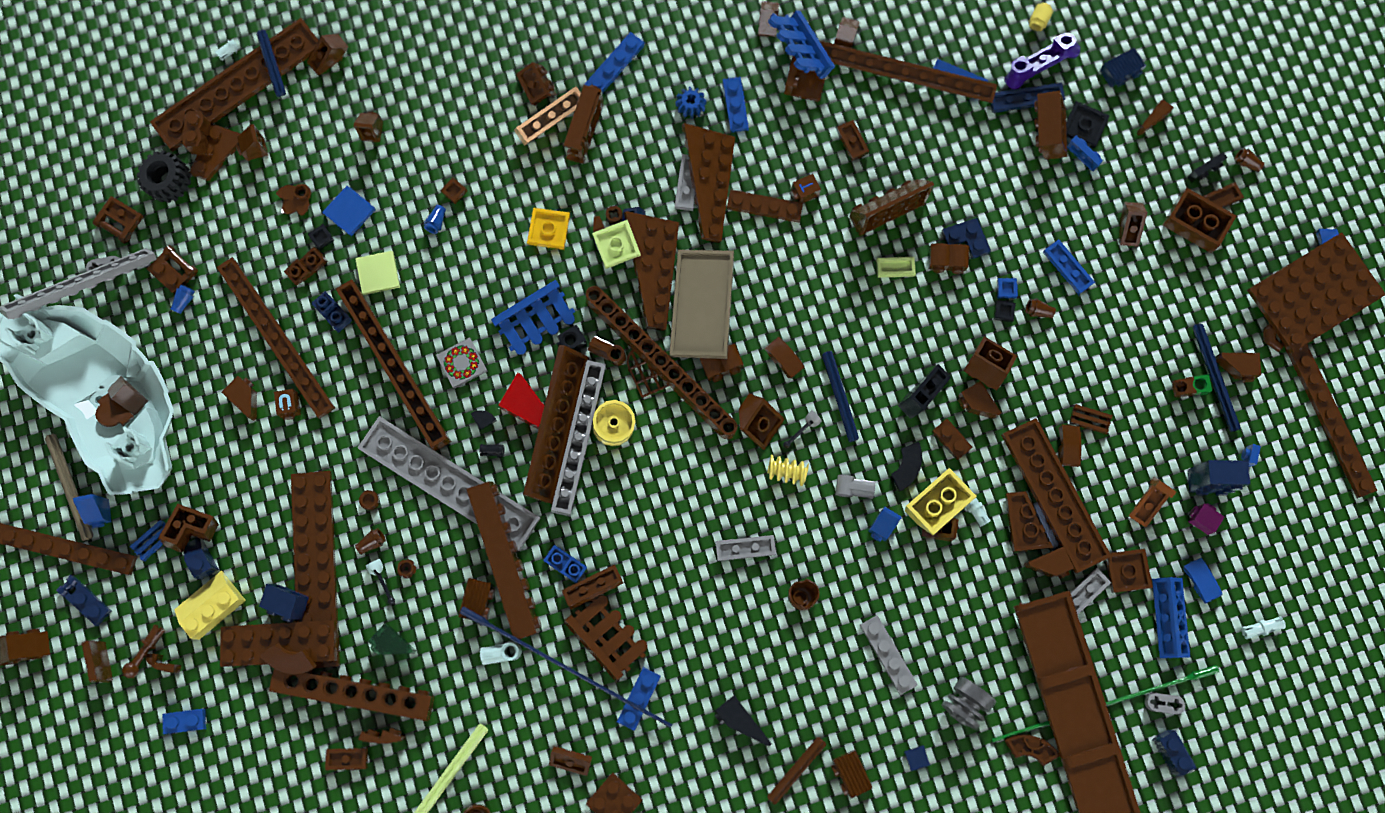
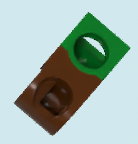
(1192, 386)

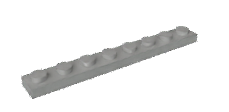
(73, 285)

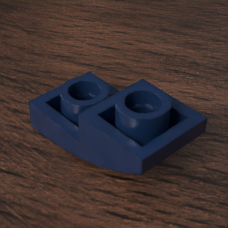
(331, 311)

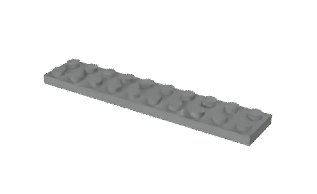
(438, 475)

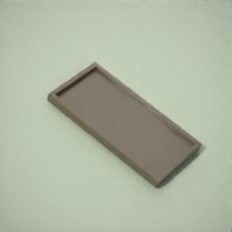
(702, 304)

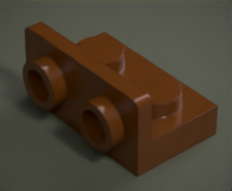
(536, 83)

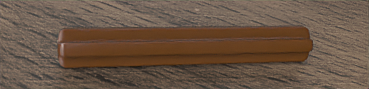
(796, 770)

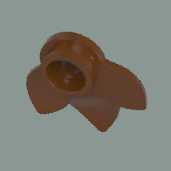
(292, 199)

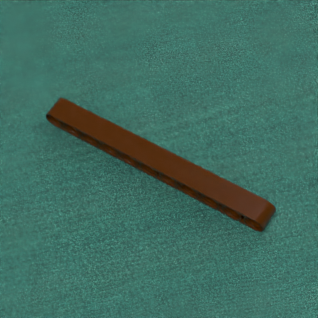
(664, 370)

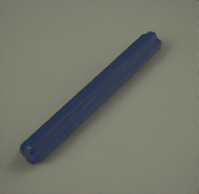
(840, 396)

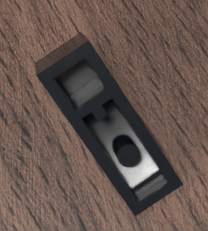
(924, 392)
(736, 717)

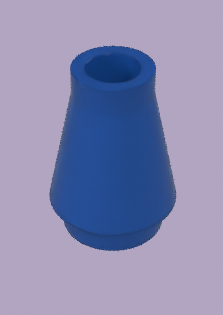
(434, 221)
(182, 298)

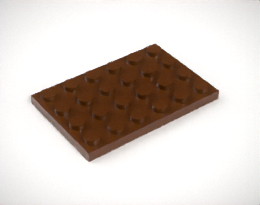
(1316, 292)

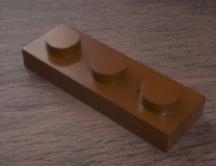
(592, 586)

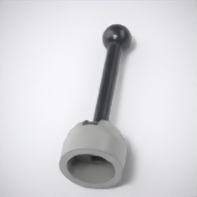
(812, 420)

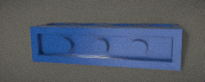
(1170, 618)

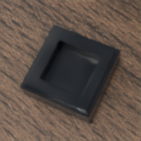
(321, 237)
(1004, 311)

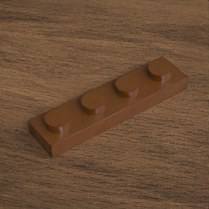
(764, 206)

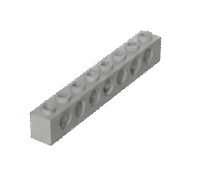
(578, 438)

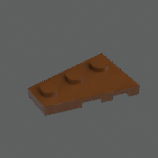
(221, 145)
(1024, 524)

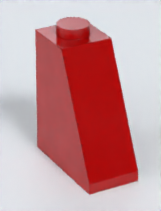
(522, 402)

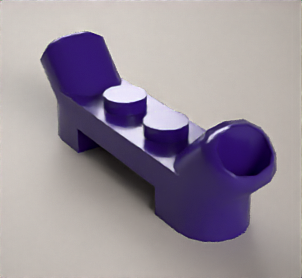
(1024, 68)

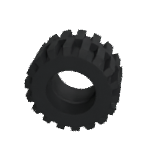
(155, 167)

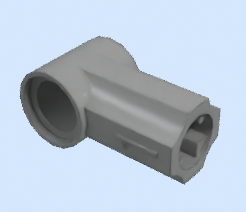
(849, 486)

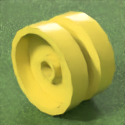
(613, 434)

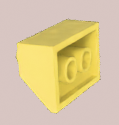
(940, 502)
(208, 606)

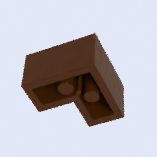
(186, 523)
(21, 647)

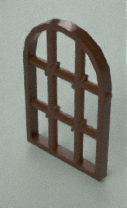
(643, 379)

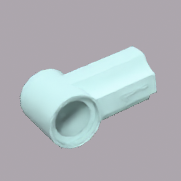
(498, 653)

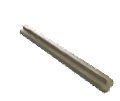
(67, 484)

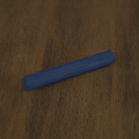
(271, 63)

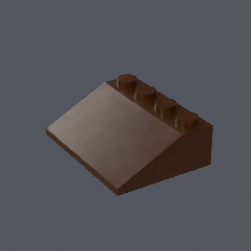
(891, 205)

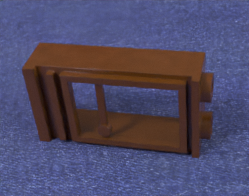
(584, 123)

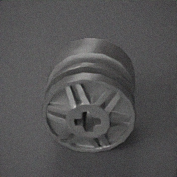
(968, 703)

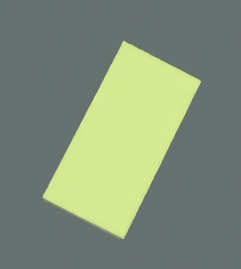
(896, 267)

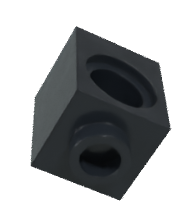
(573, 332)

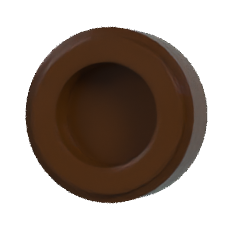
(369, 500)

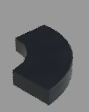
(909, 467)

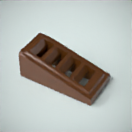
(1159, 113)

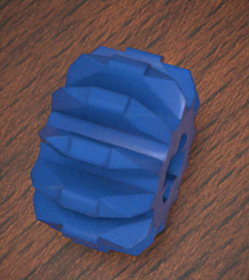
(689, 108)

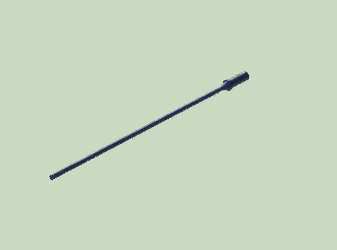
(482, 621)

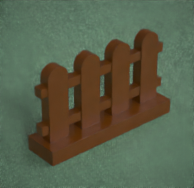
(609, 648)

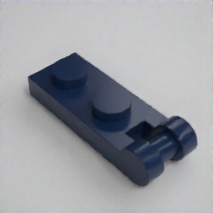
(84, 600)

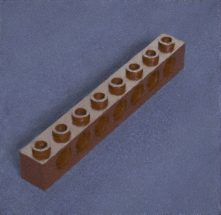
(424, 702)

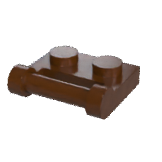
(120, 213)
(167, 274)

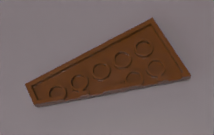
(710, 171)
(655, 266)

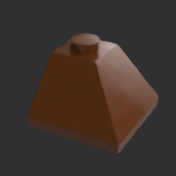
(759, 420)

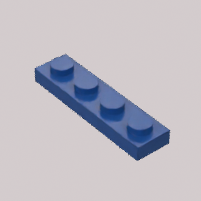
(616, 62)

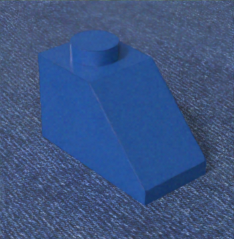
(93, 510)
(884, 524)

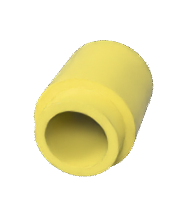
(1040, 16)

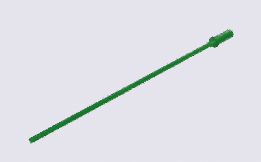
(1193, 676)

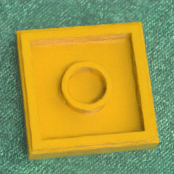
(548, 228)

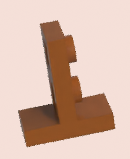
(1151, 502)

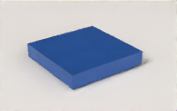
(349, 211)

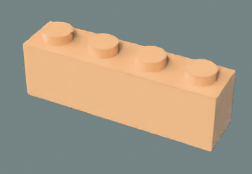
(548, 116)

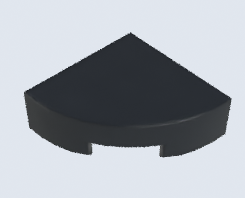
(483, 418)

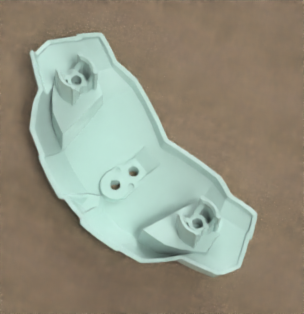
(68, 364)

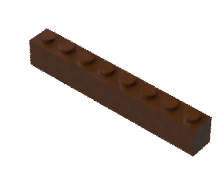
(503, 560)

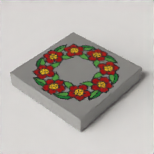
(461, 363)

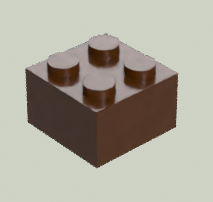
(990, 363)

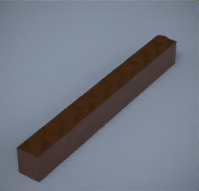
(393, 365)

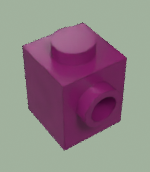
(1206, 518)

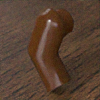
(1269, 338)

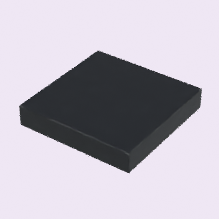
(1086, 123)

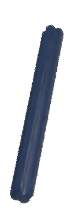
(1216, 377)

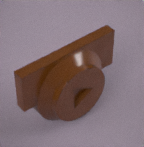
(111, 413)

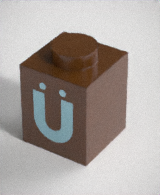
(287, 404)

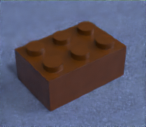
(1051, 125)
(1199, 220)

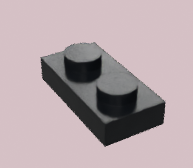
(1213, 164)

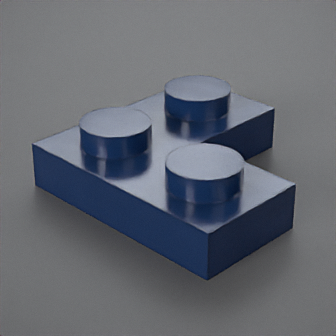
(969, 233)

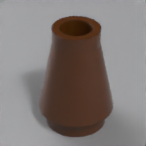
(1248, 159)
(1039, 309)
(371, 541)

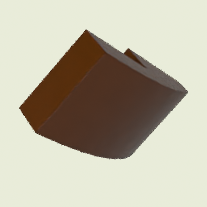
(306, 266)
(784, 356)
(1070, 445)
(387, 736)

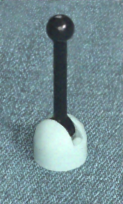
(376, 568)

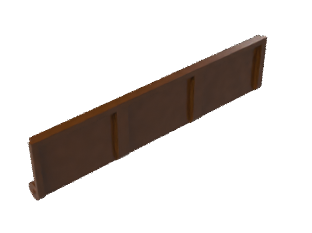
(1075, 706)

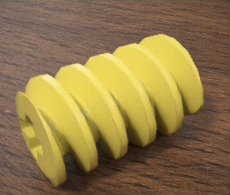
(787, 470)

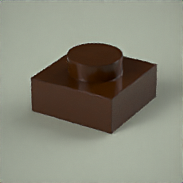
(454, 190)

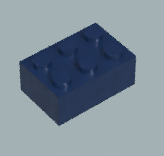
(1218, 477)

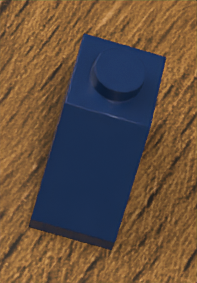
(199, 559)

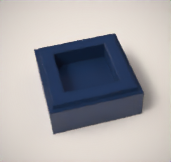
(917, 758)

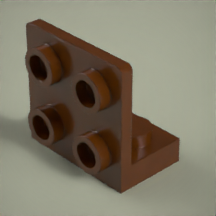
(803, 84)

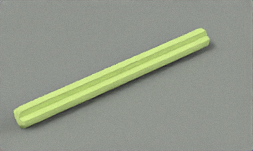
(452, 769)

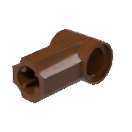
(606, 350)

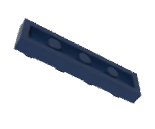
(1022, 97)

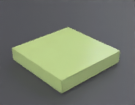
(616, 244)
(377, 272)

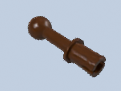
(131, 669)

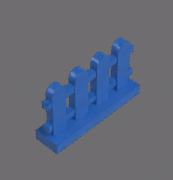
(807, 46)
(540, 309)

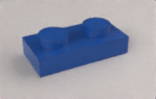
(1084, 153)
(184, 721)

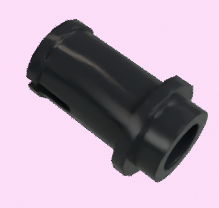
(492, 450)

